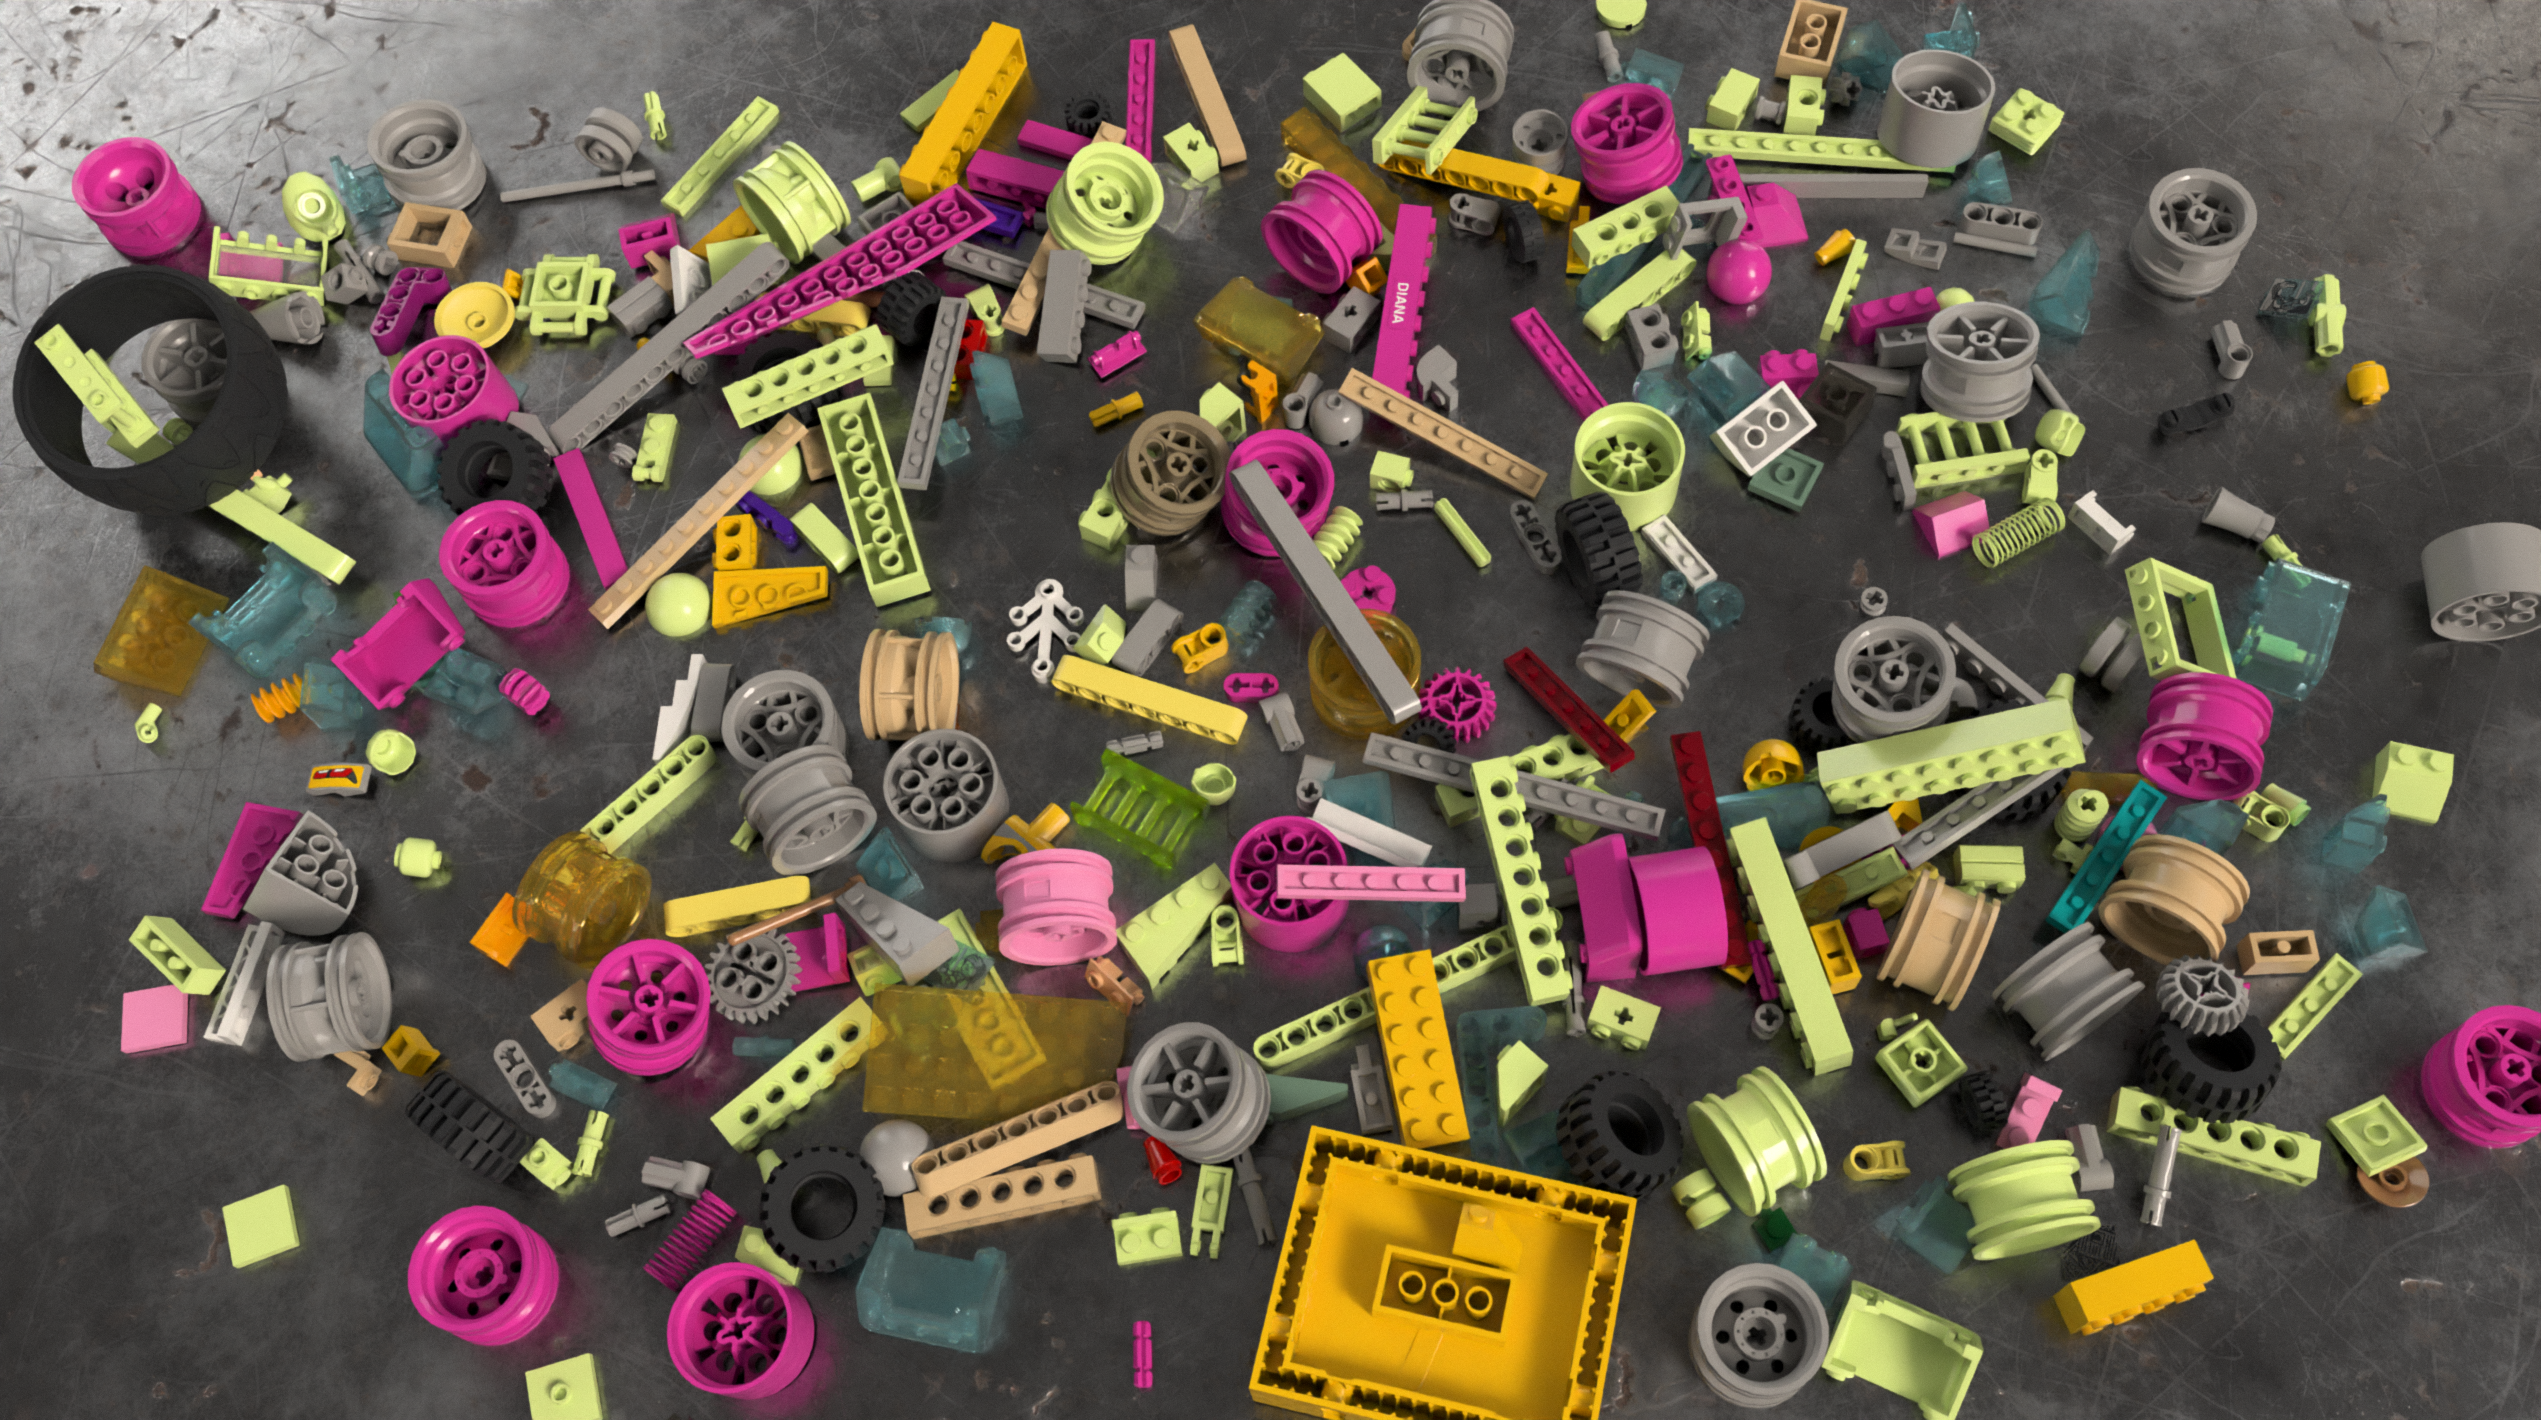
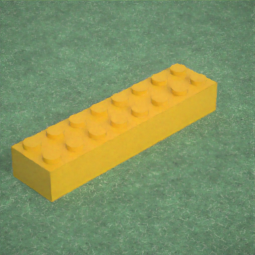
(965, 114)

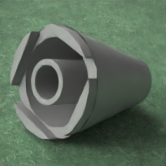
(292, 318)

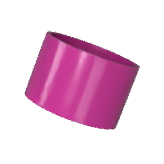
(448, 383)
(1679, 910)
(1280, 927)
(691, 1329)

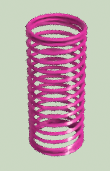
(664, 1278)

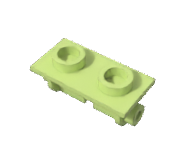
(1694, 323)

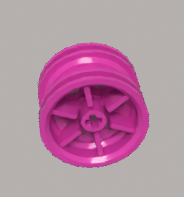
(1627, 142)
(1321, 231)
(1293, 456)
(2205, 736)
(661, 1049)
(439, 1262)

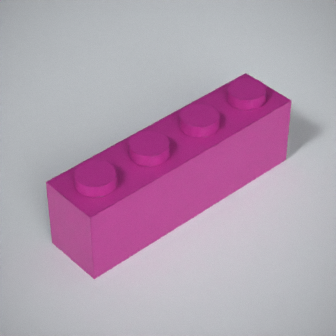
(1012, 178)

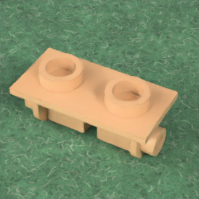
(1103, 976)

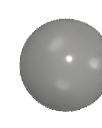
(891, 1151)

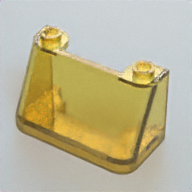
(1260, 328)

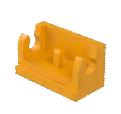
(1263, 390)
(498, 935)

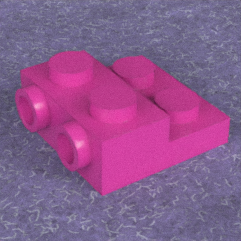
(1795, 369)

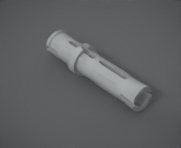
(346, 253)
(1574, 1022)
(1250, 1182)
(2158, 1187)

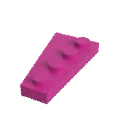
(251, 848)

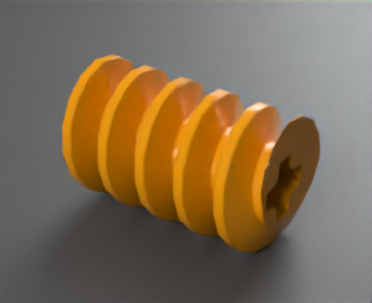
(279, 699)

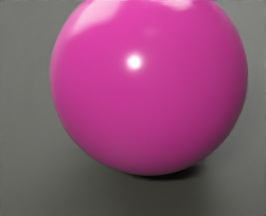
(1738, 271)

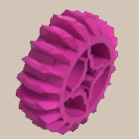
(1480, 704)

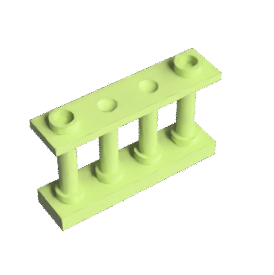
(1412, 114)
(97, 386)
(1955, 468)

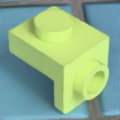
(547, 1164)

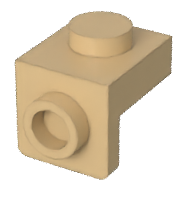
(366, 1073)

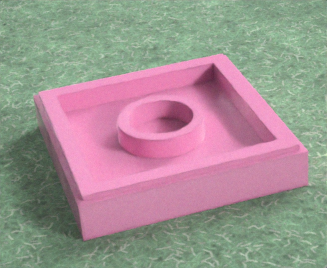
(154, 1019)

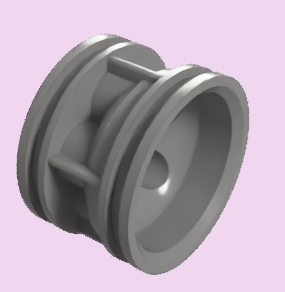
(329, 997)

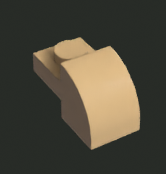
(662, 272)

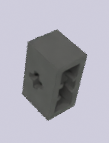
(1479, 910)

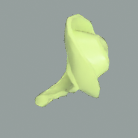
(312, 207)

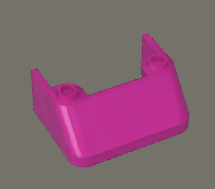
(1607, 909)

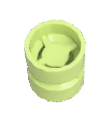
(1700, 1198)

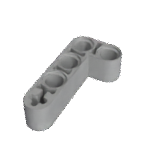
(1841, 849)

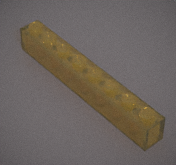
(1314, 142)

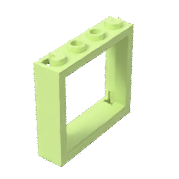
(2146, 587)

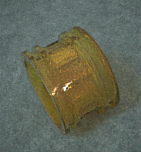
(581, 898)

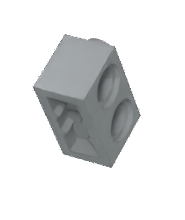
(1646, 338)

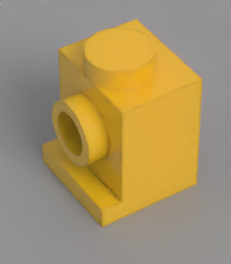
(410, 1051)

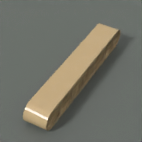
(1207, 95)
(1018, 1139)

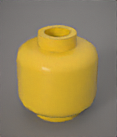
(2367, 382)

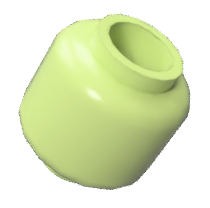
(417, 857)

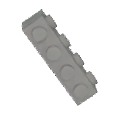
(1064, 306)

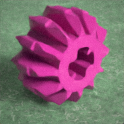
(524, 691)

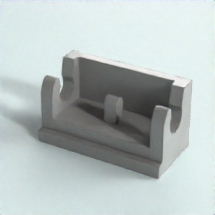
(1901, 345)

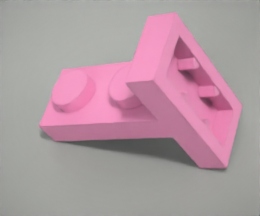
(2028, 1112)

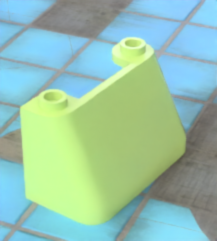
(1903, 1350)

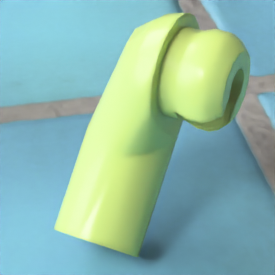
(146, 726)

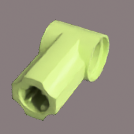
(877, 181)

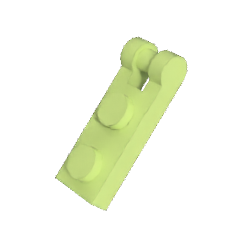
(655, 447)

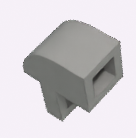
(1433, 378)

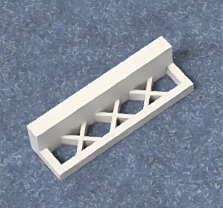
(1371, 835)
(249, 984)

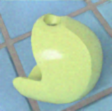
(2059, 432)

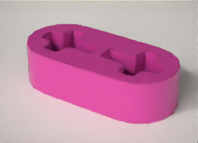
(1251, 687)

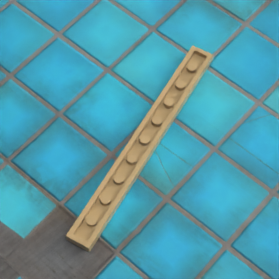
(1031, 290)
(698, 520)

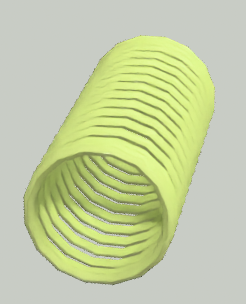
(2041, 520)

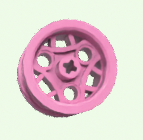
(1055, 907)

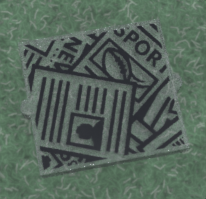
(2091, 1253)

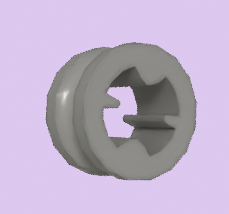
(622, 455)
(1879, 607)

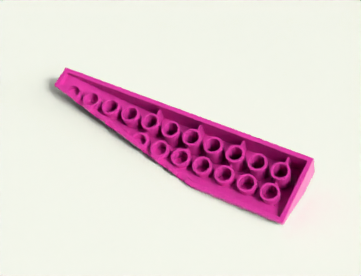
(858, 267)

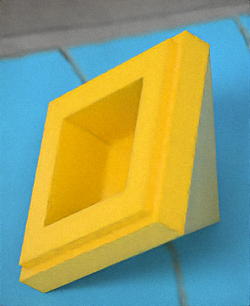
(512, 283)

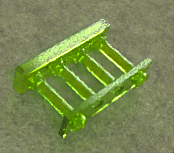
(1141, 780)

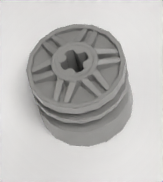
(1540, 140)

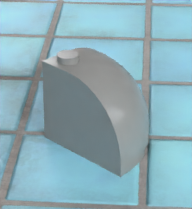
(307, 882)

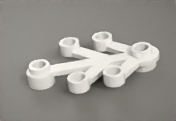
(1045, 625)

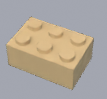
(1811, 40)

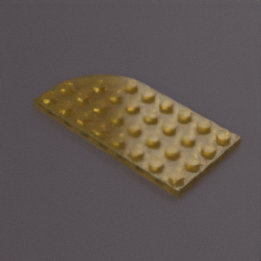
(985, 1051)

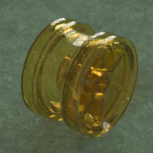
(1330, 697)

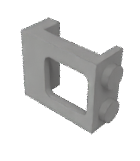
(1723, 226)

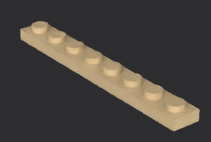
(1443, 433)

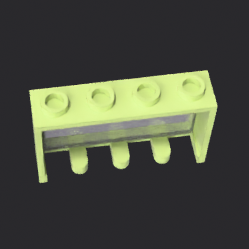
(267, 269)

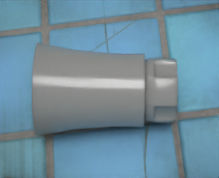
(2237, 516)

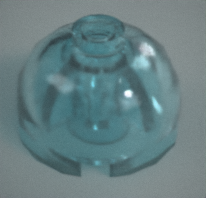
(1990, 180)
(1654, 391)
(960, 630)
(1378, 943)

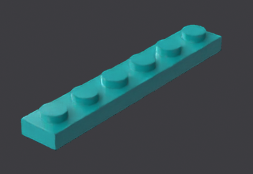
(2106, 857)

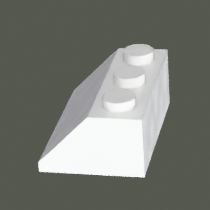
(1763, 429)

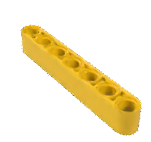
(1475, 173)

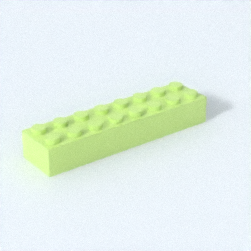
(873, 500)
(1951, 756)
(1790, 948)

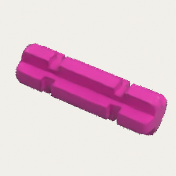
(1763, 970)
(1142, 1354)

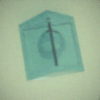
(888, 868)

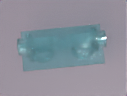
(581, 1084)

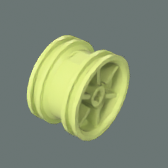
(1095, 197)
(1757, 1140)
(2023, 1199)

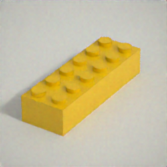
(1417, 1050)

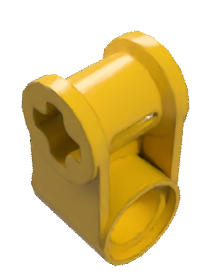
(1198, 647)

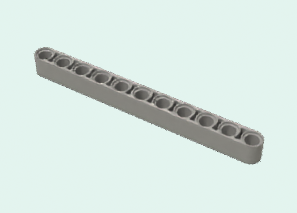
(667, 349)
(1325, 592)

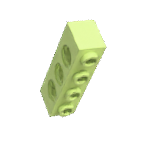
(1624, 227)
(1100, 529)

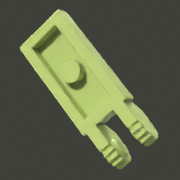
(1211, 1206)

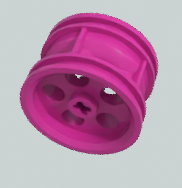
(148, 219)

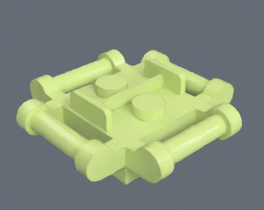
(563, 292)

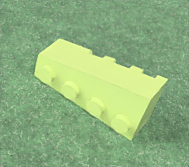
(1173, 924)

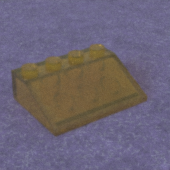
(151, 636)

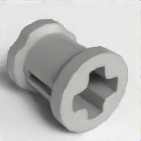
(1770, 110)
(1774, 1016)

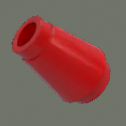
(1162, 1161)

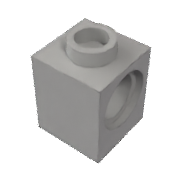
(344, 283)

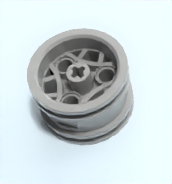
(1461, 51)
(2192, 231)
(1643, 648)
(1882, 653)
(783, 704)
(807, 809)

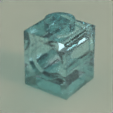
(952, 442)

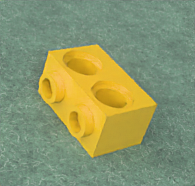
(741, 545)
(1835, 956)

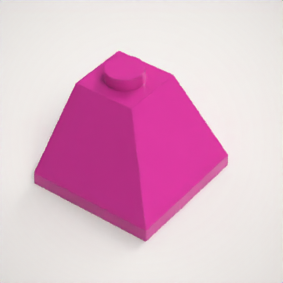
(1777, 215)

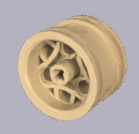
(1939, 940)

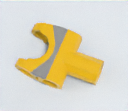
(1018, 837)

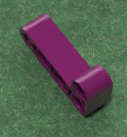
(403, 304)

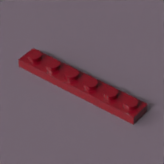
(1569, 710)

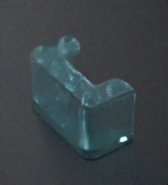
(270, 615)
(2291, 629)

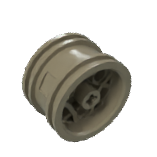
(1179, 443)

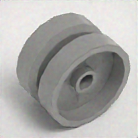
(608, 140)
(2112, 652)

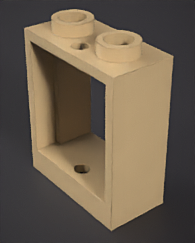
(450, 244)

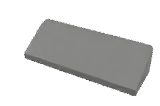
(1886, 380)

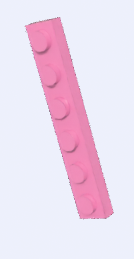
(1371, 883)

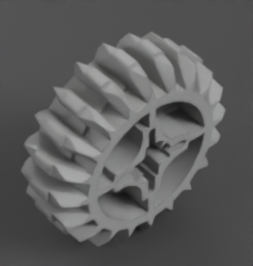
(2217, 1010)

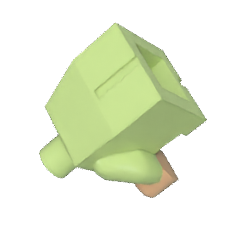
(270, 491)

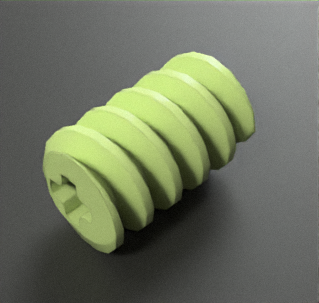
(1337, 533)
(2081, 815)

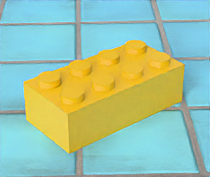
(2133, 1287)

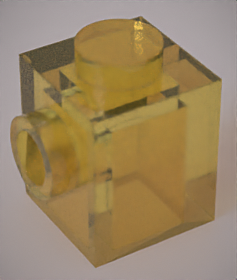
(988, 928)

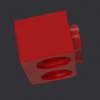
(975, 340)

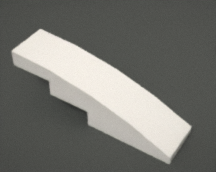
(676, 720)

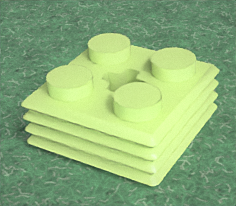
(2026, 121)
(1921, 1043)

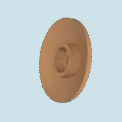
(2410, 1180)

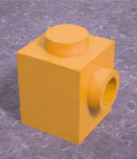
(1368, 276)

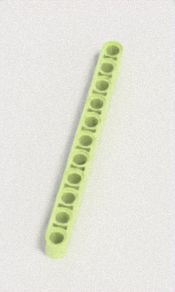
(257, 519)
(1362, 1000)

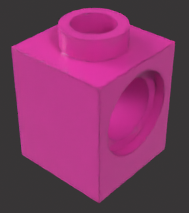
(1865, 933)

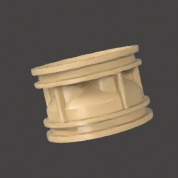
(908, 684)

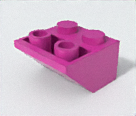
(646, 235)

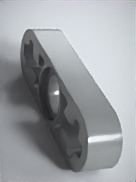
(1534, 549)
(512, 1073)

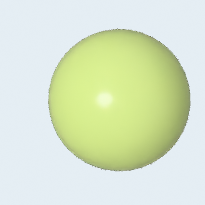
(781, 475)
(678, 604)

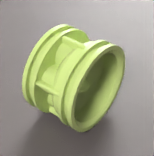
(792, 201)

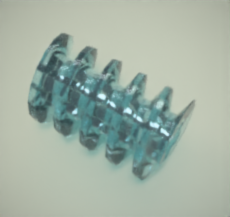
(1245, 610)

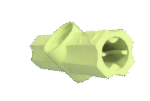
(2328, 318)

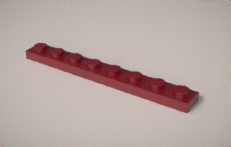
(1707, 831)

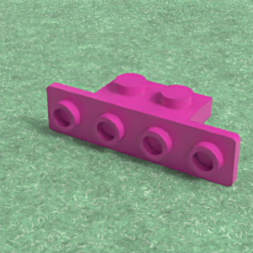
(1729, 184)

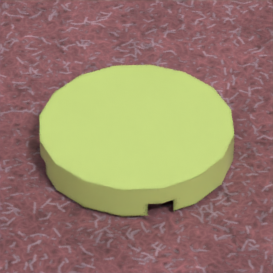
(1621, 12)

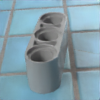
(2000, 223)
(1147, 638)
(713, 693)

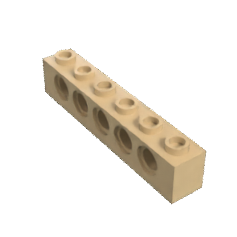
(987, 1210)

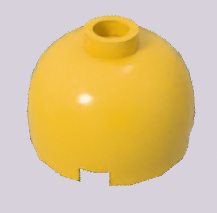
(1772, 764)

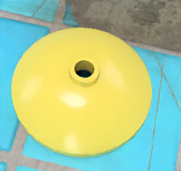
(476, 312)

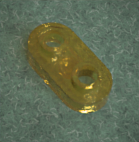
(1822, 901)

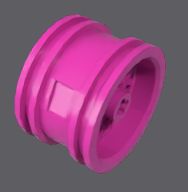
(496, 545)
(2483, 1093)

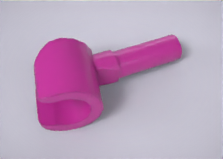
(1028, 214)

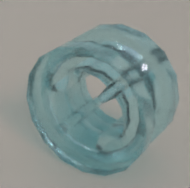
(1665, 588)

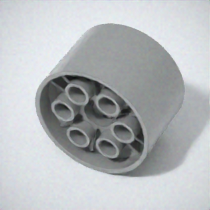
(1935, 108)
(2484, 581)
(926, 761)

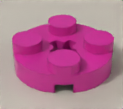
(1372, 580)

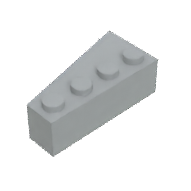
(897, 933)

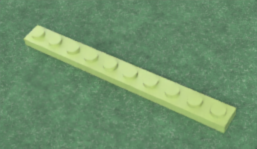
(1799, 149)

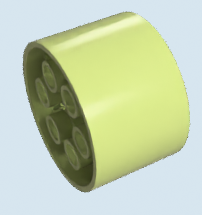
(1633, 430)

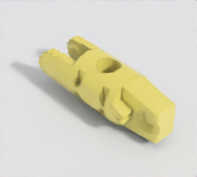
(1895, 895)

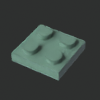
(1787, 479)

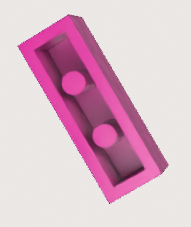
(1896, 310)

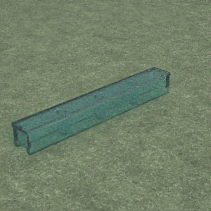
(1607, 277)

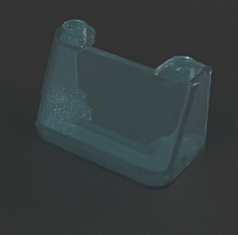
(408, 455)
(929, 1293)

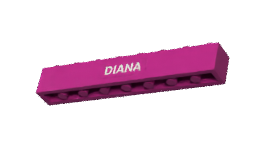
(1404, 297)

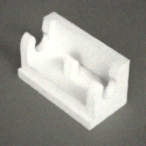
(2099, 524)

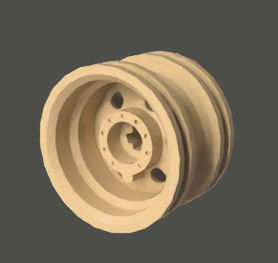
(2174, 899)

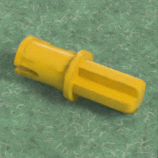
(1116, 409)

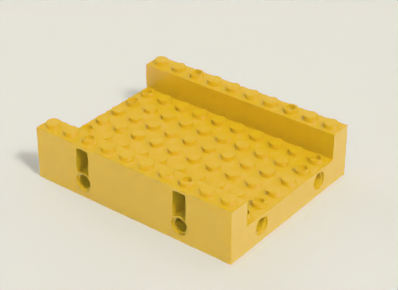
(1396, 1327)

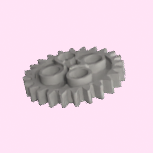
(738, 999)

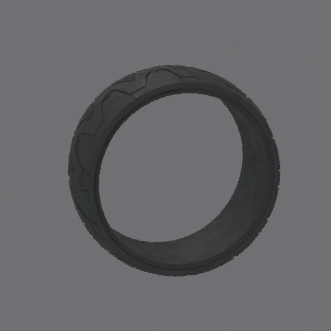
(217, 455)

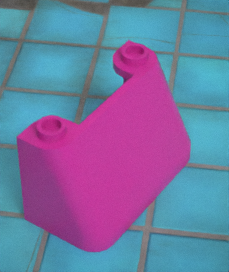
(402, 645)

